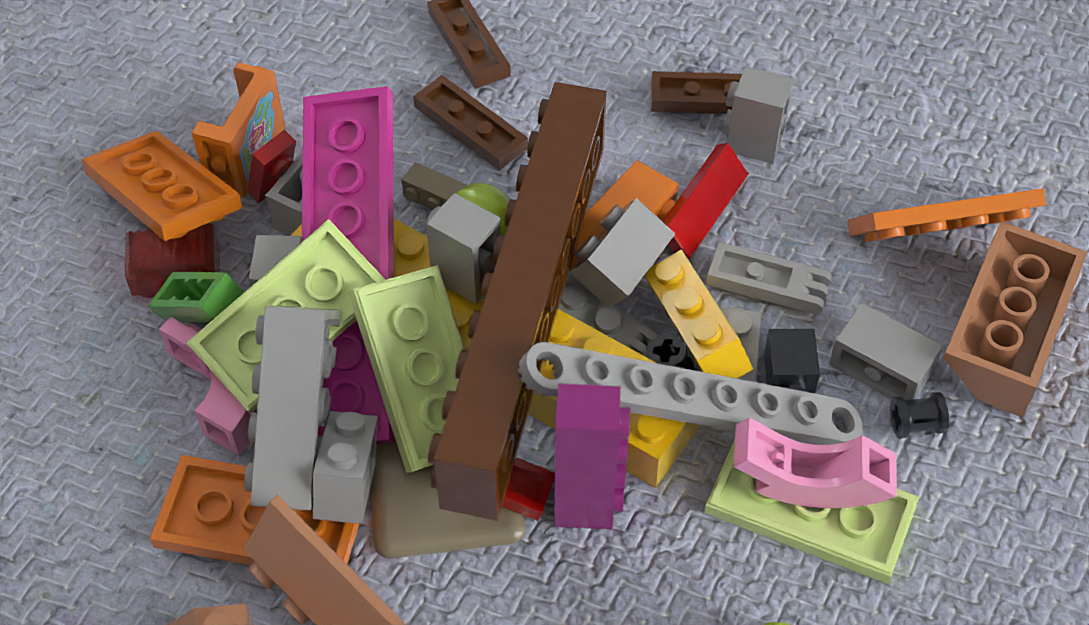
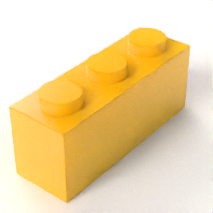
(697, 317)

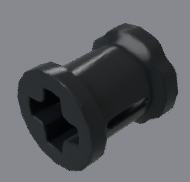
(661, 353)
(919, 415)

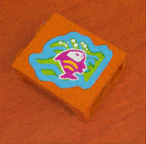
(250, 125)

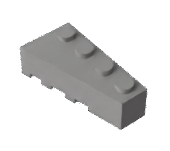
(289, 402)

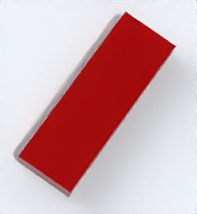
(704, 199)

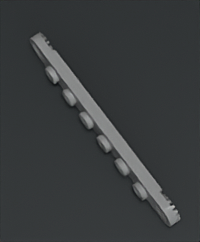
(694, 395)

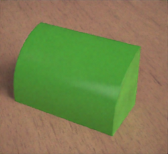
(195, 296)

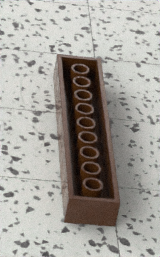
(519, 305)

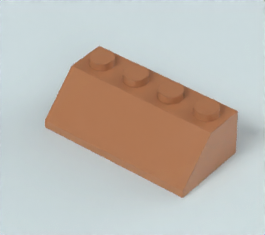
(1013, 316)
(311, 573)

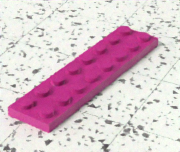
(352, 185)

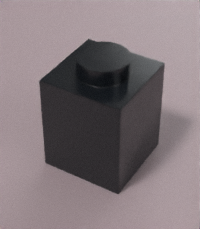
(792, 359)

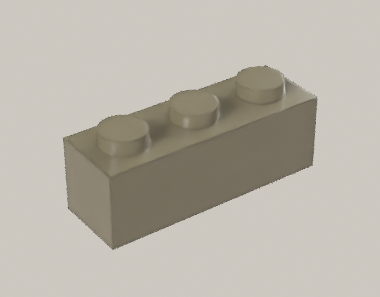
(428, 186)

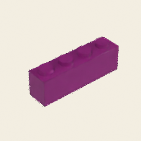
(590, 455)

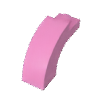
(220, 413)
(815, 475)

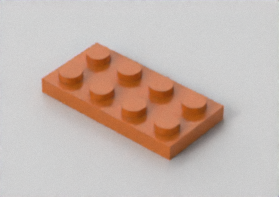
(162, 185)
(946, 215)
(213, 518)

